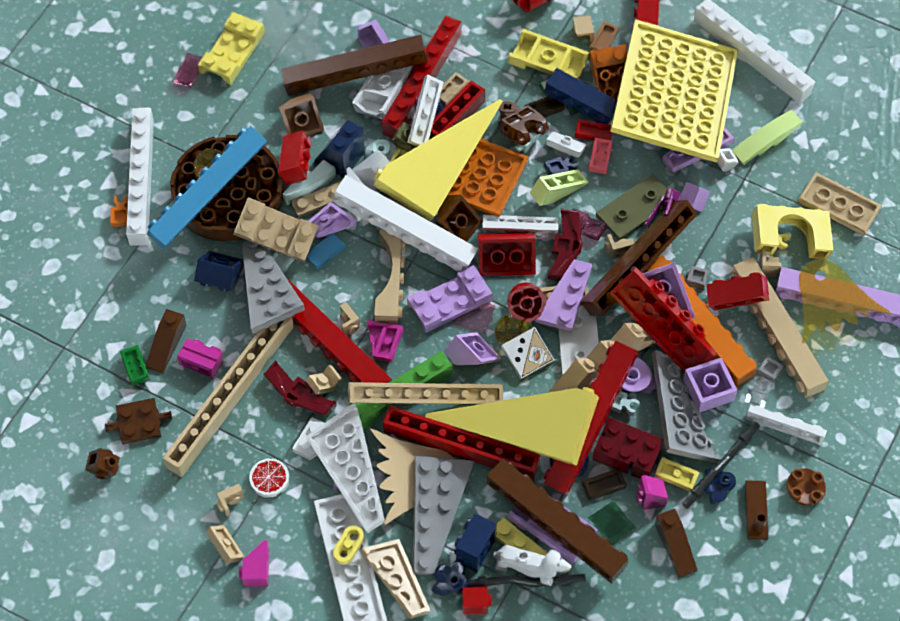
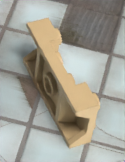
(275, 230)

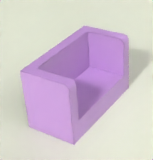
(371, 34)

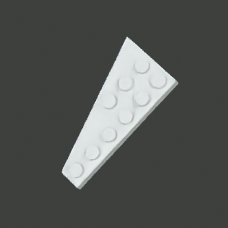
(345, 456)

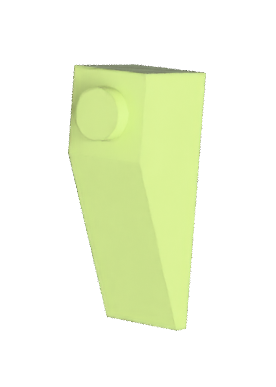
(556, 186)

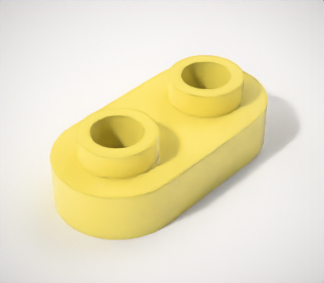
(348, 546)

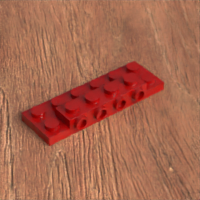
(663, 320)

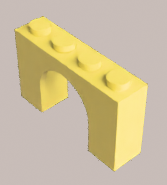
(813, 223)

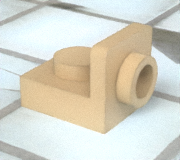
(618, 248)
(350, 319)
(325, 381)
(229, 496)

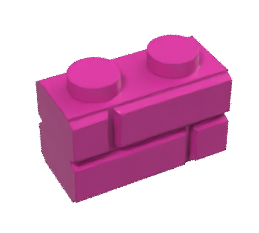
(200, 357)

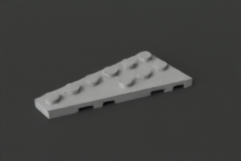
(268, 290)
(679, 415)
(437, 495)

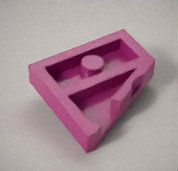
(384, 340)

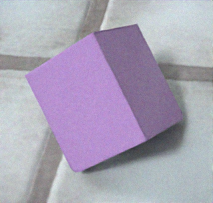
(695, 195)

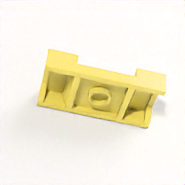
(232, 47)
(547, 55)

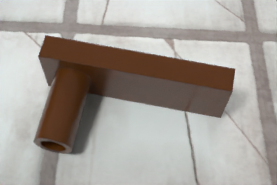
(756, 510)

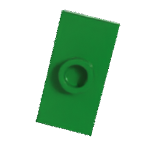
(135, 365)

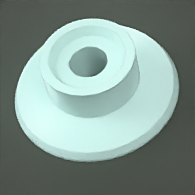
(381, 144)

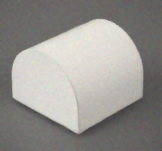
(727, 160)

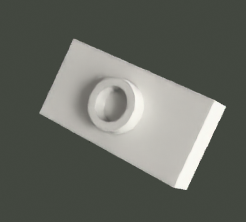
(565, 144)

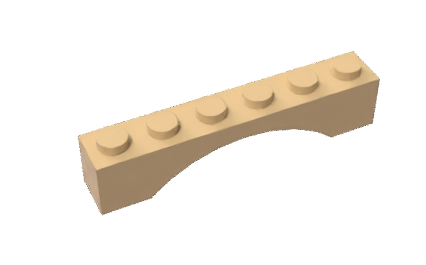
(387, 303)

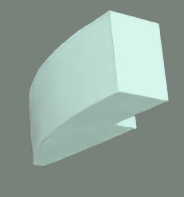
(316, 180)

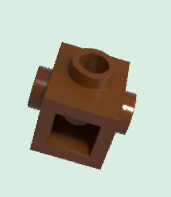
(102, 463)

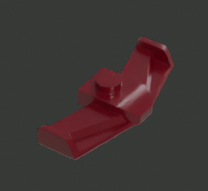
(567, 245)
(298, 392)

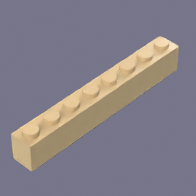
(785, 337)

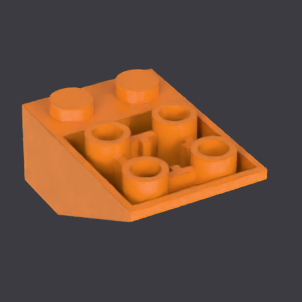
(608, 68)

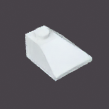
(367, 169)

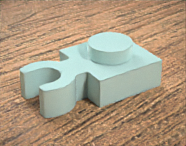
(623, 403)

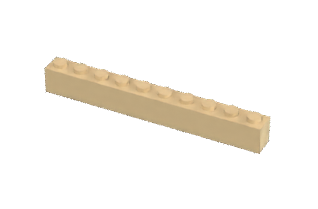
(225, 396)

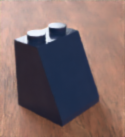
(344, 148)

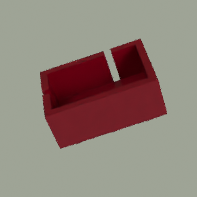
(624, 445)

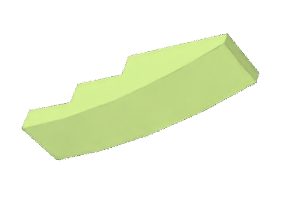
(768, 135)

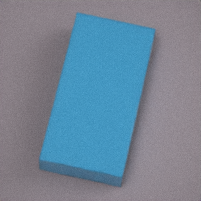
(325, 251)

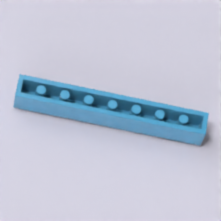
(203, 190)

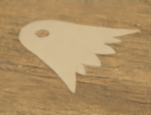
(401, 468)

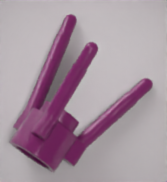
(670, 196)

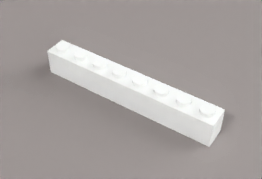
(754, 51)
(140, 176)
(404, 224)

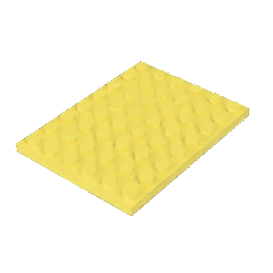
(675, 91)

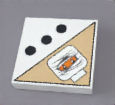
(527, 353)

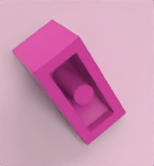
(256, 566)

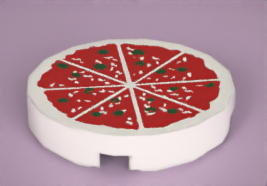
(269, 478)

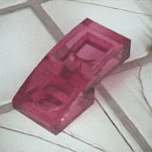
(188, 71)
(590, 227)

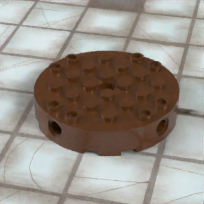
(256, 180)

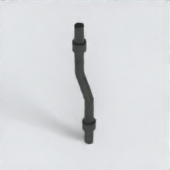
(698, 490)
(564, 579)

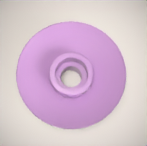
(641, 377)

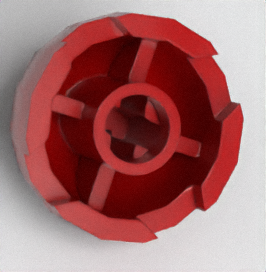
(526, 302)

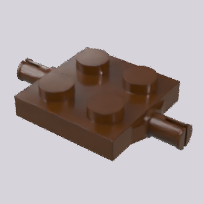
(138, 421)

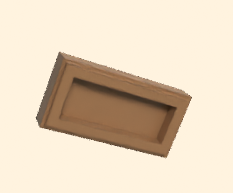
(604, 36)

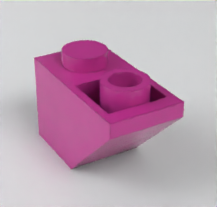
(651, 493)

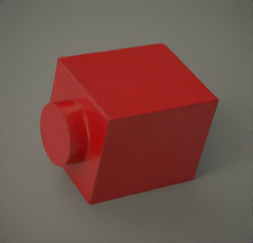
(476, 600)

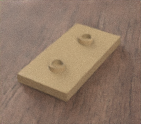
(842, 203)

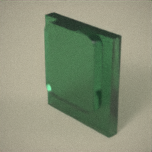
(611, 522)

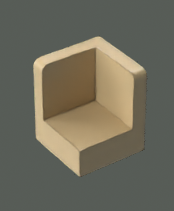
(583, 26)
(769, 265)

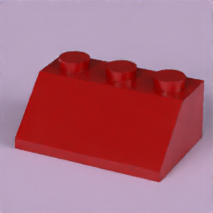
(507, 254)

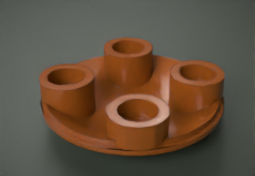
(806, 486)

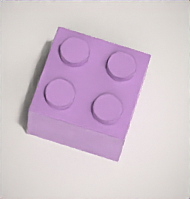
(710, 385)

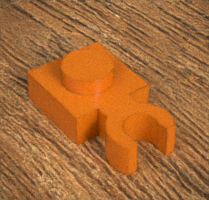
(119, 213)

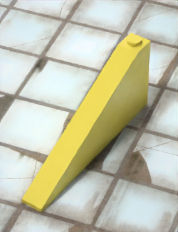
(430, 170)
(541, 423)

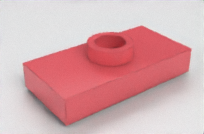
(600, 156)

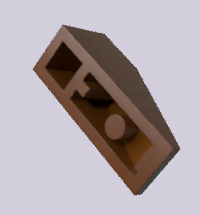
(166, 340)
(675, 542)

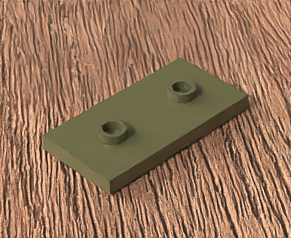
(633, 207)

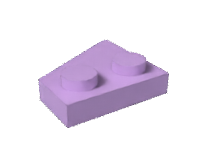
(331, 220)

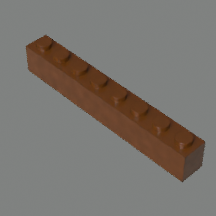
(354, 65)
(639, 255)
(557, 521)

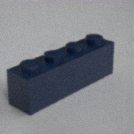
(580, 96)

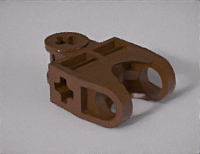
(519, 122)

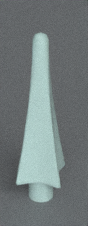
(524, 148)

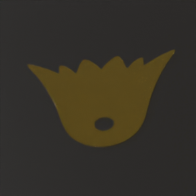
(831, 298)

